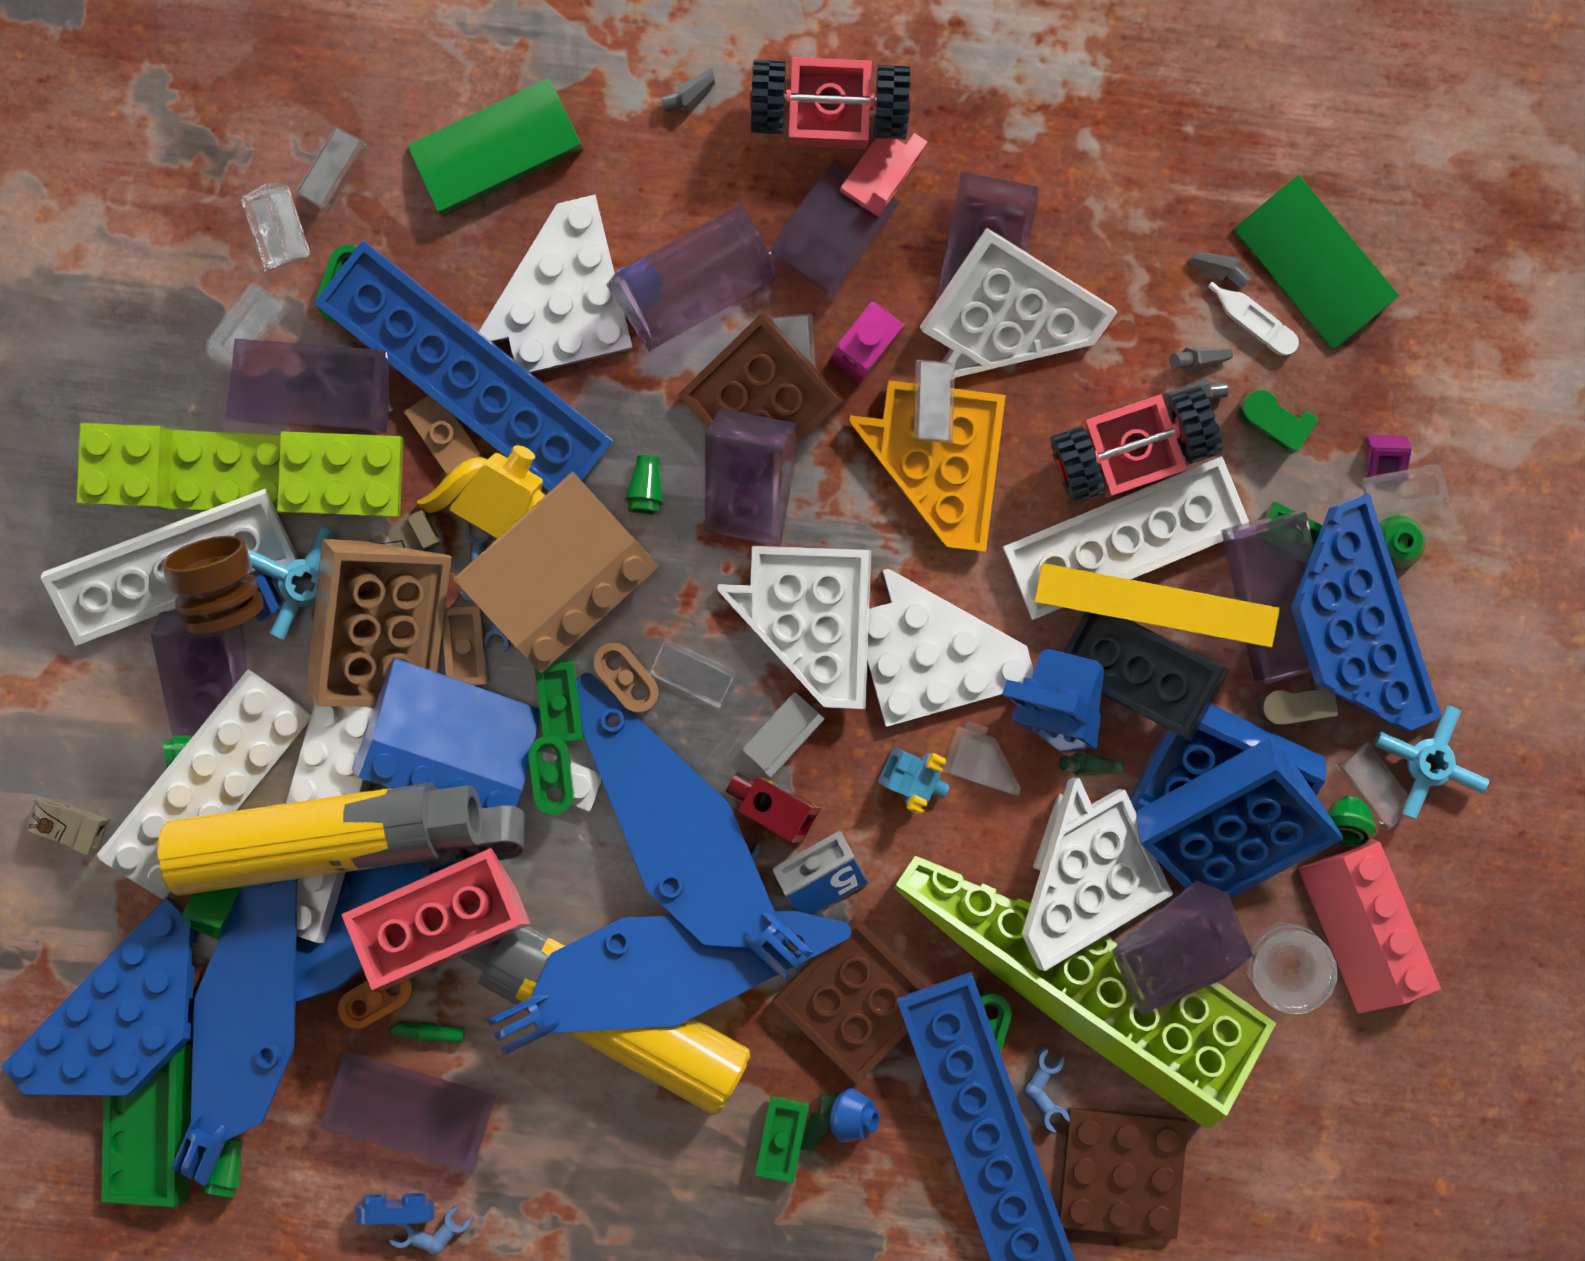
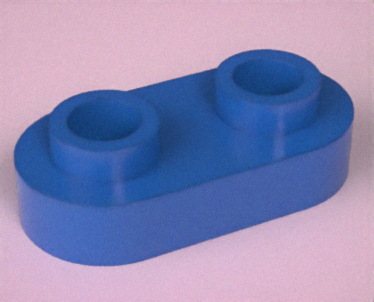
(409, 1210)

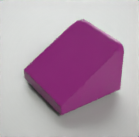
(1387, 454)

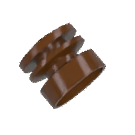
(213, 584)

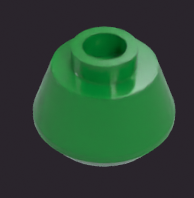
(1411, 541)
(1353, 820)

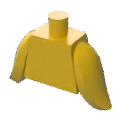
(489, 491)

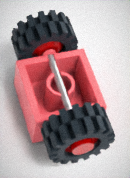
(830, 101)
(1136, 445)

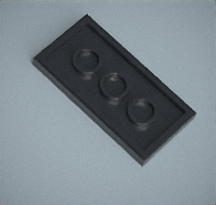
(1149, 672)

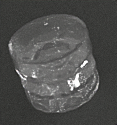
(1314, 973)

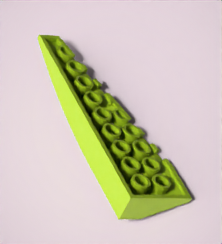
(1184, 1051)

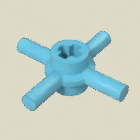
(284, 576)
(1441, 755)

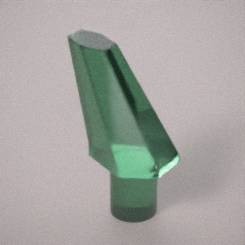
(1089, 764)
(818, 1123)

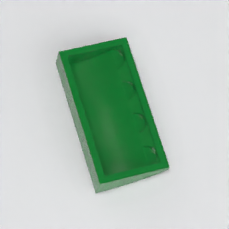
(495, 147)
(1315, 262)
(145, 1136)

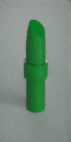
(428, 1032)

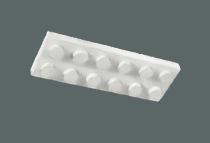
(1133, 531)
(128, 579)
(325, 772)
(208, 775)

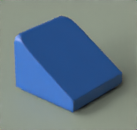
(271, 598)

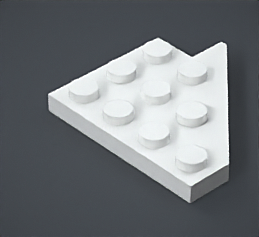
(558, 297)
(1011, 310)
(812, 616)
(935, 654)
(1090, 876)

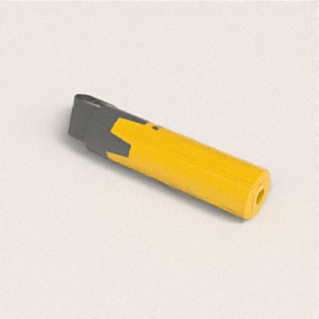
(334, 837)
(683, 1059)

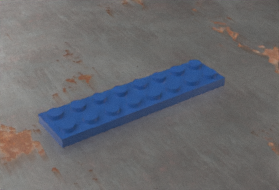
(460, 367)
(983, 1122)

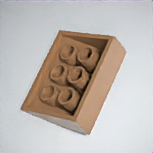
(556, 572)
(367, 610)

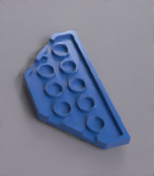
(1359, 623)
(119, 1020)

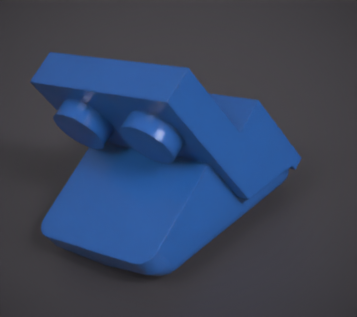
(1060, 700)

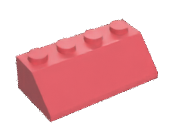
(435, 920)
(1368, 927)

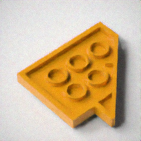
(942, 480)

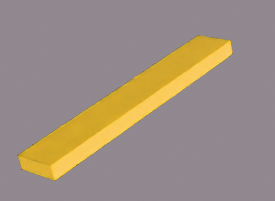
(1157, 605)

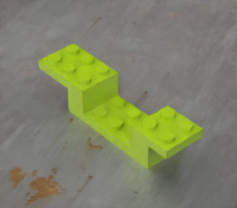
(207, 469)

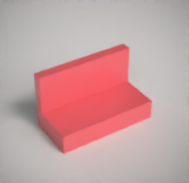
(882, 172)

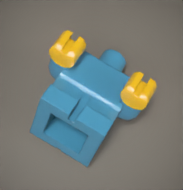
(914, 777)

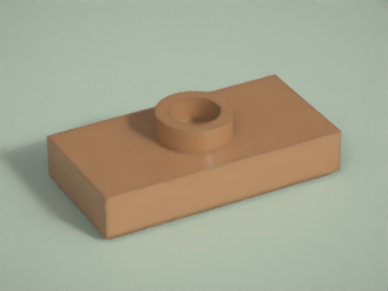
(442, 433)

